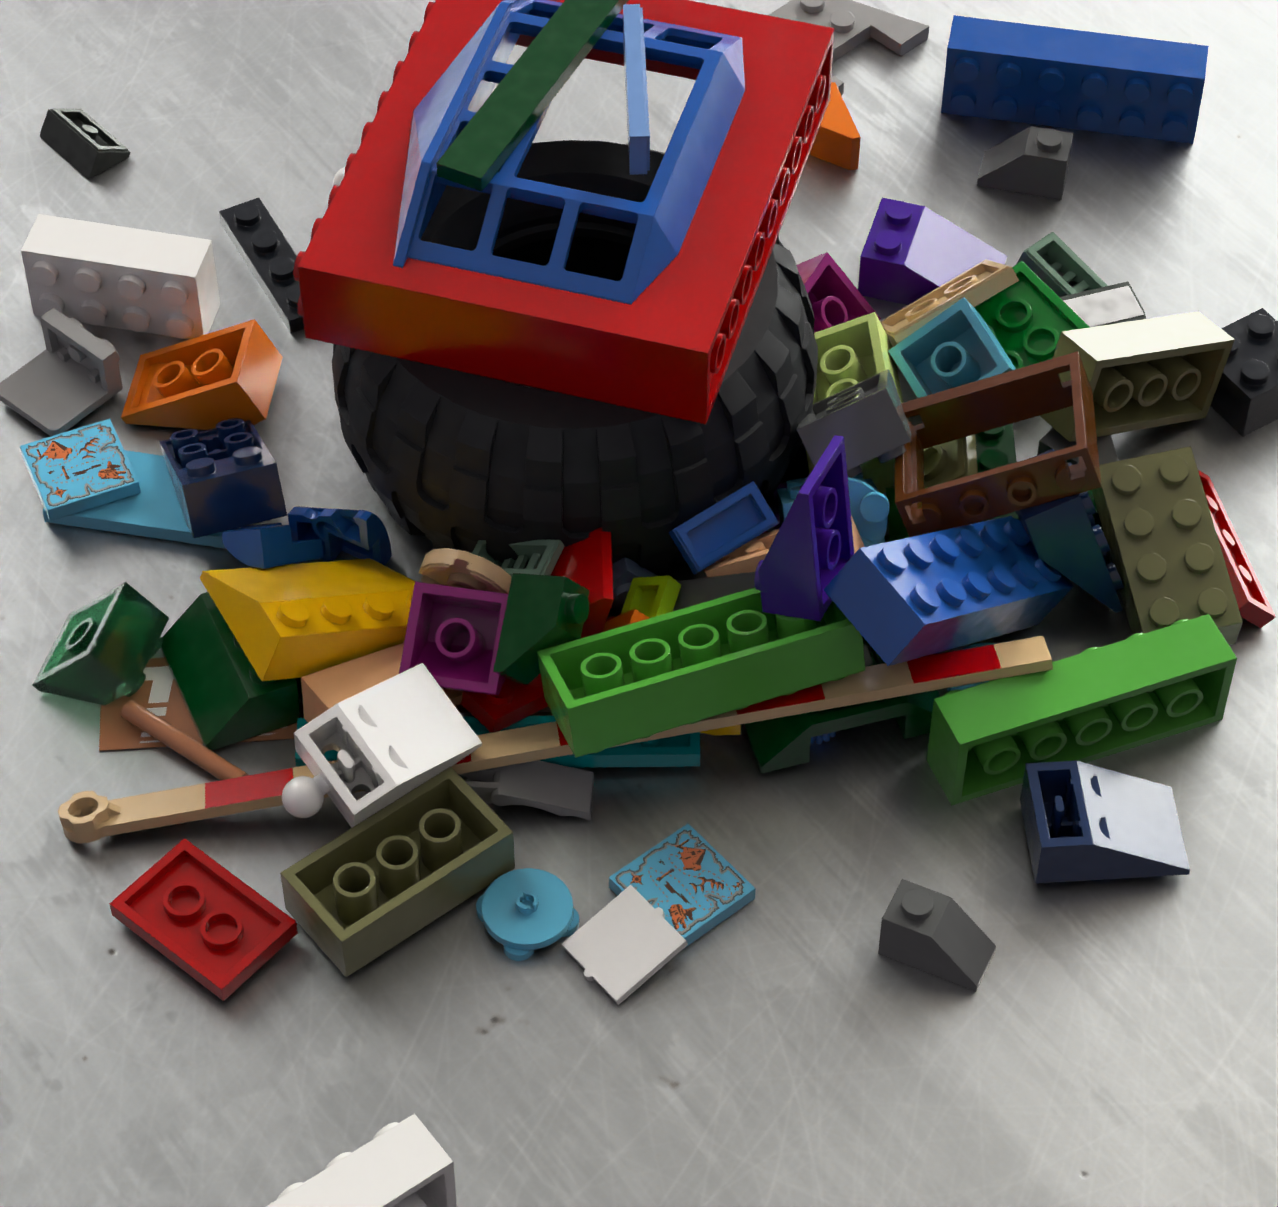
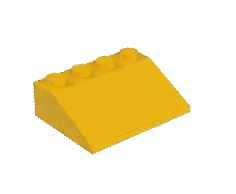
(311, 613)

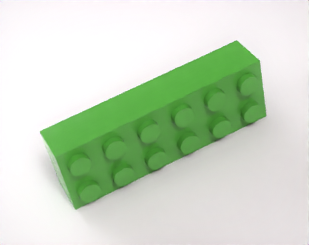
(690, 668)
(1081, 708)

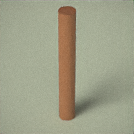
(180, 742)

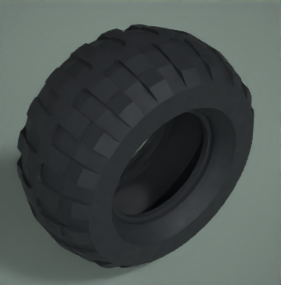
(527, 464)

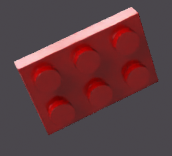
(204, 919)

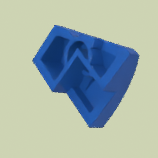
(343, 530)
(269, 545)

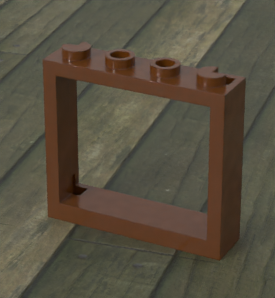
(984, 407)

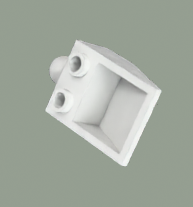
(385, 745)

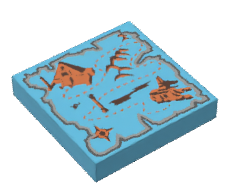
(80, 469)
(688, 882)

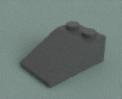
(867, 418)

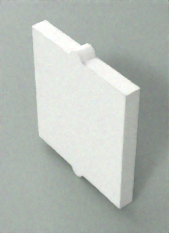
(624, 944)

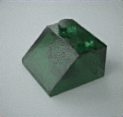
(103, 648)

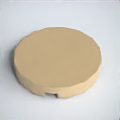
(463, 570)

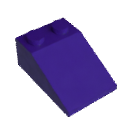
(916, 252)
(811, 542)

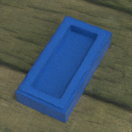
(723, 527)

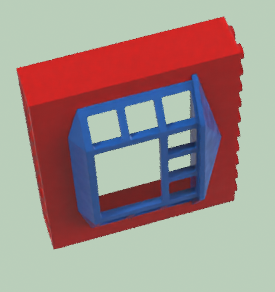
(698, 238)

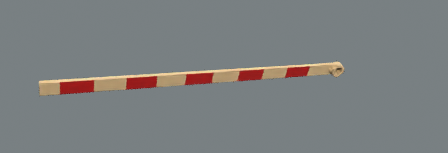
(92, 816)

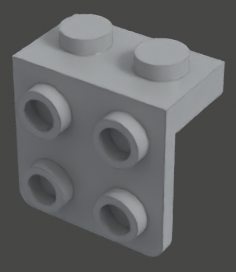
(66, 378)

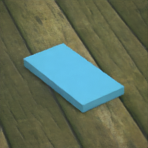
(146, 514)

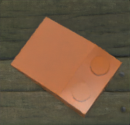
(205, 380)

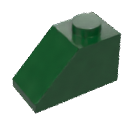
(538, 616)

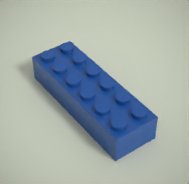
(1074, 79)
(946, 589)

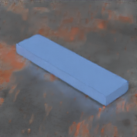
(636, 89)

